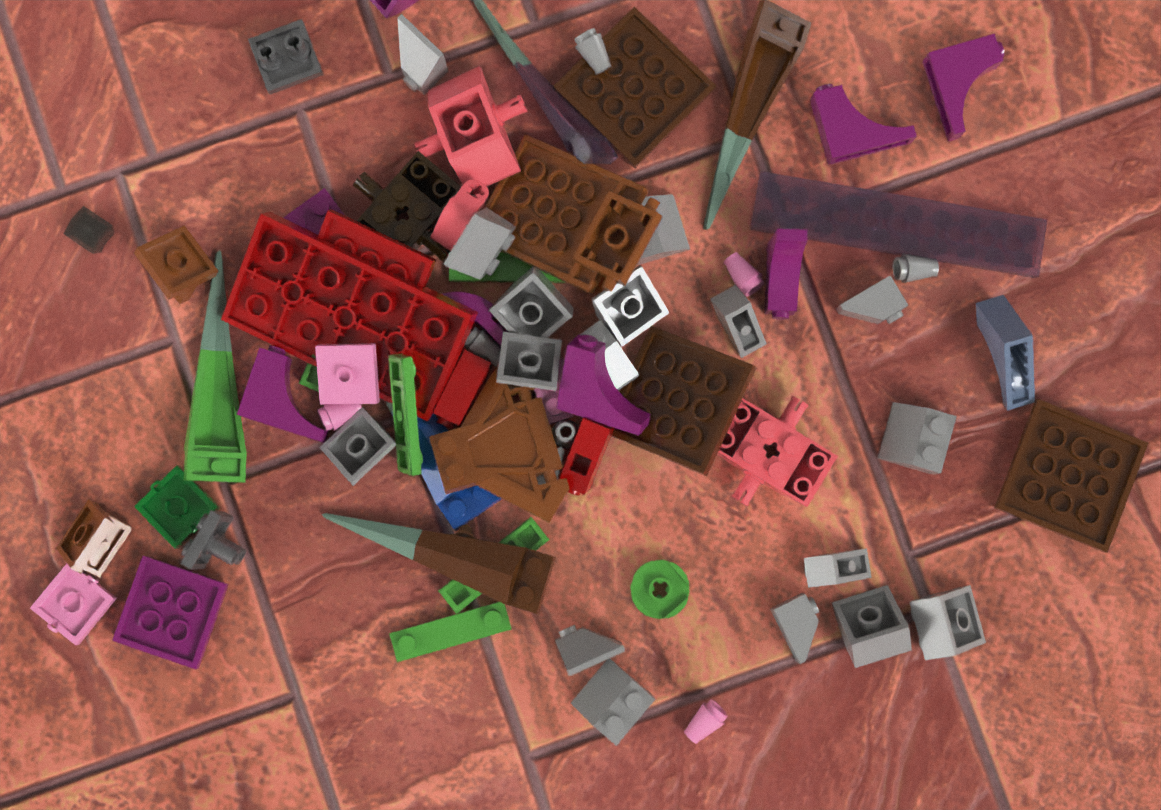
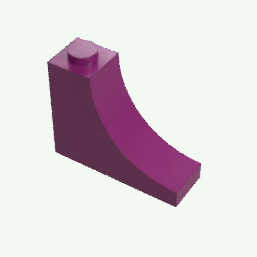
(954, 71)
(847, 132)
(783, 272)
(589, 391)
(270, 399)

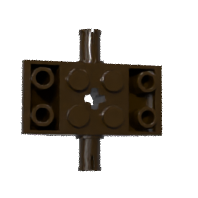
(418, 190)

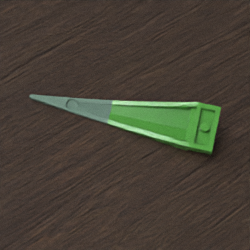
(214, 430)

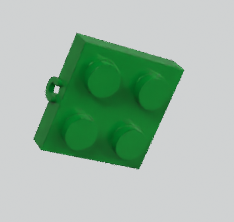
(175, 506)

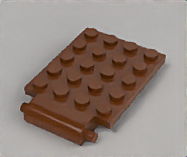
(574, 217)

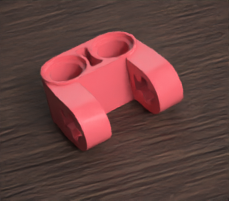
(459, 213)

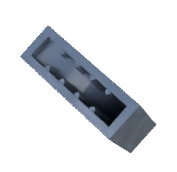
(1010, 348)

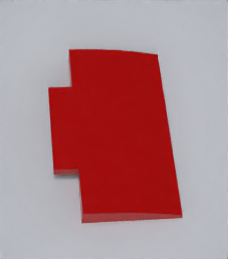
(349, 290)

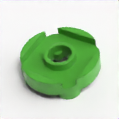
(659, 606)

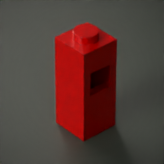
(462, 390)
(586, 456)

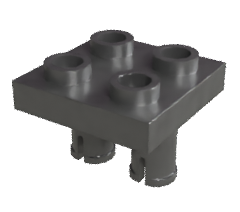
(285, 56)
(211, 542)

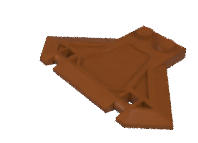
(504, 451)

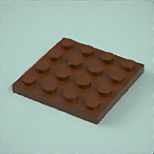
(642, 92)
(689, 398)
(1071, 475)

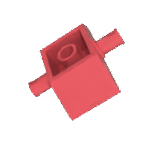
(477, 151)
(798, 462)

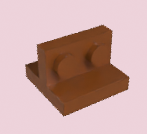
(176, 263)
(93, 539)

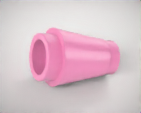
(743, 274)
(336, 415)
(706, 720)

